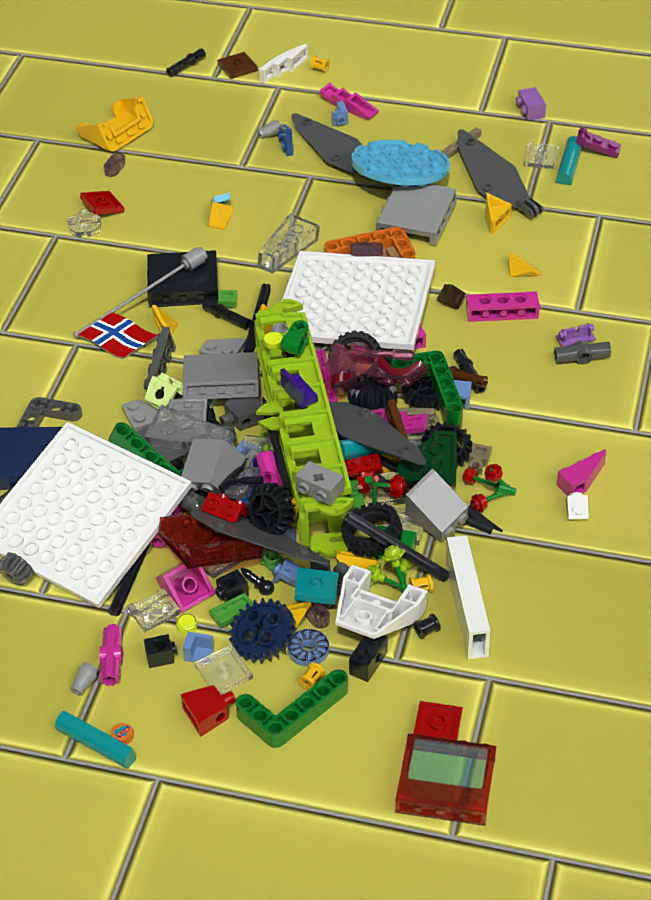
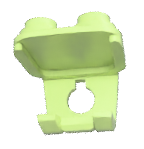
(170, 385)

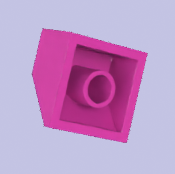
(185, 585)

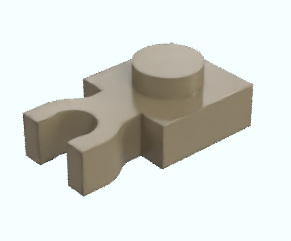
(479, 456)

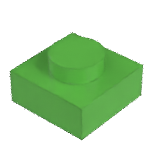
(228, 298)

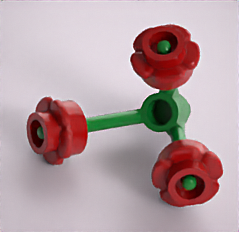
(493, 473)

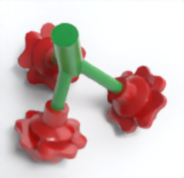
(369, 483)

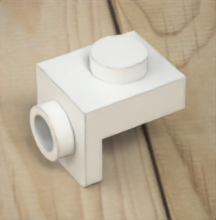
(577, 506)

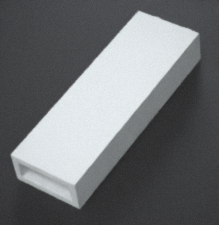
(467, 597)

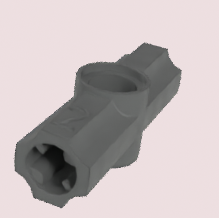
(582, 352)

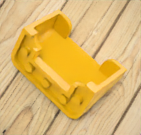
(129, 121)

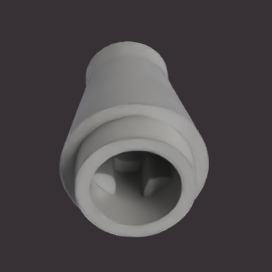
(270, 129)
(84, 677)

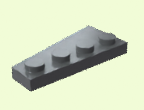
(161, 355)

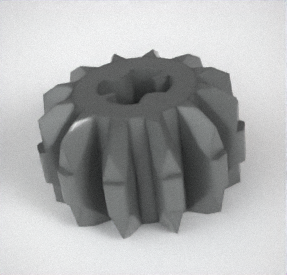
(15, 568)

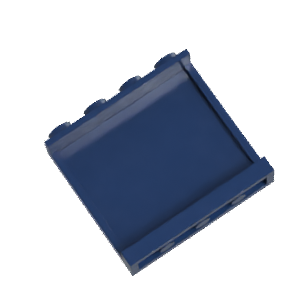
(20, 450)

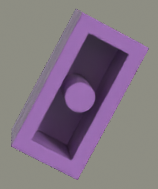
(531, 103)

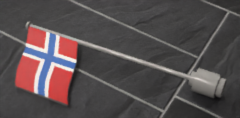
(122, 336)

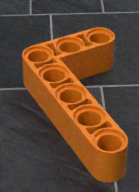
(388, 237)

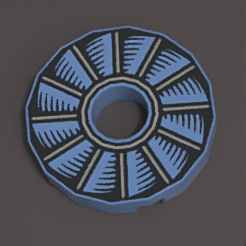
(312, 638)

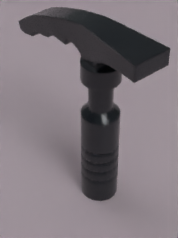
(231, 479)

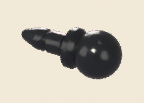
(264, 586)

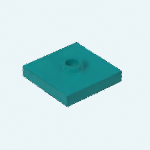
(316, 586)

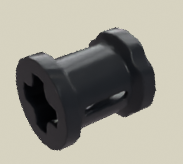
(427, 626)

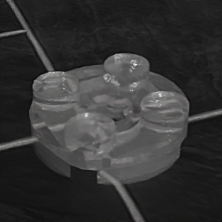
(84, 224)

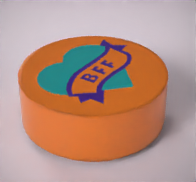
(123, 733)

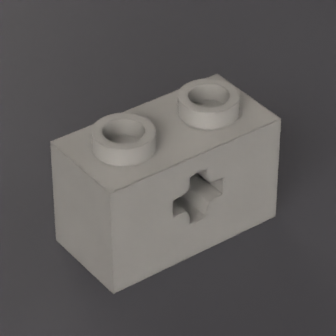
(319, 483)

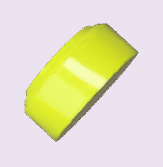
(273, 340)
(186, 623)

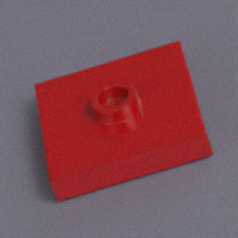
(102, 202)
(438, 720)

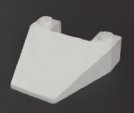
(372, 613)

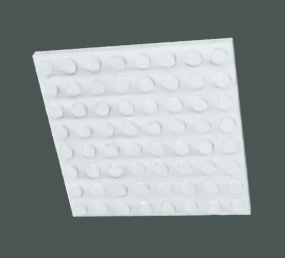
(360, 294)
(86, 512)

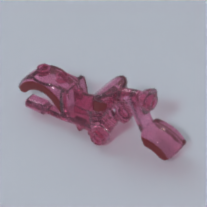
(348, 364)

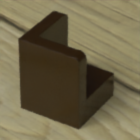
(451, 295)

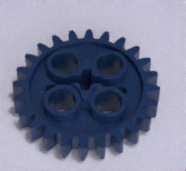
(262, 630)

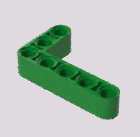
(442, 382)
(130, 440)
(280, 728)

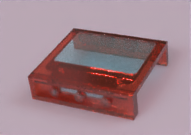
(445, 779)

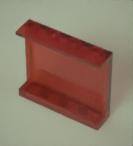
(201, 546)

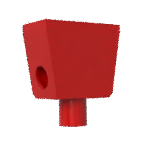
(206, 707)

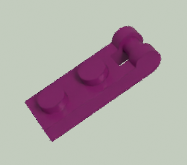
(598, 143)

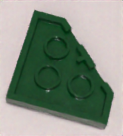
(440, 455)

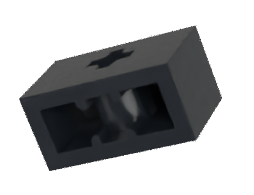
(368, 657)

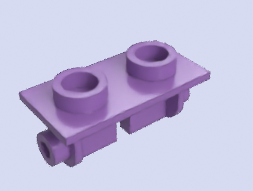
(569, 336)

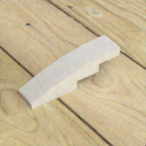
(284, 62)

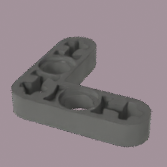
(42, 407)

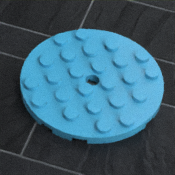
(400, 163)

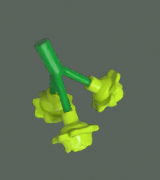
(394, 556)

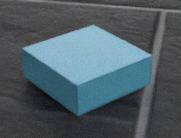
(222, 199)

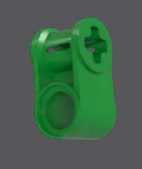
(295, 338)

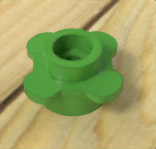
(271, 558)

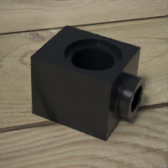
(231, 586)
(159, 651)

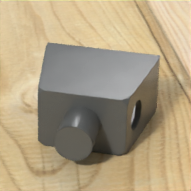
(242, 412)

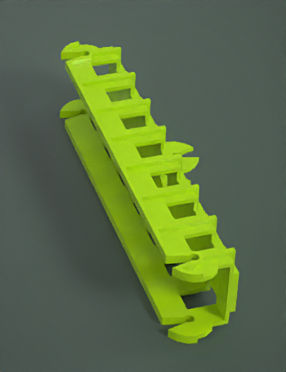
(302, 433)

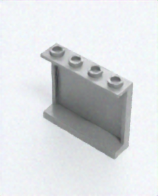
(418, 210)
(220, 376)

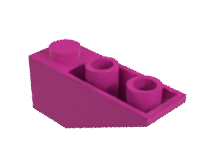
(581, 474)

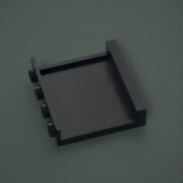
(184, 286)

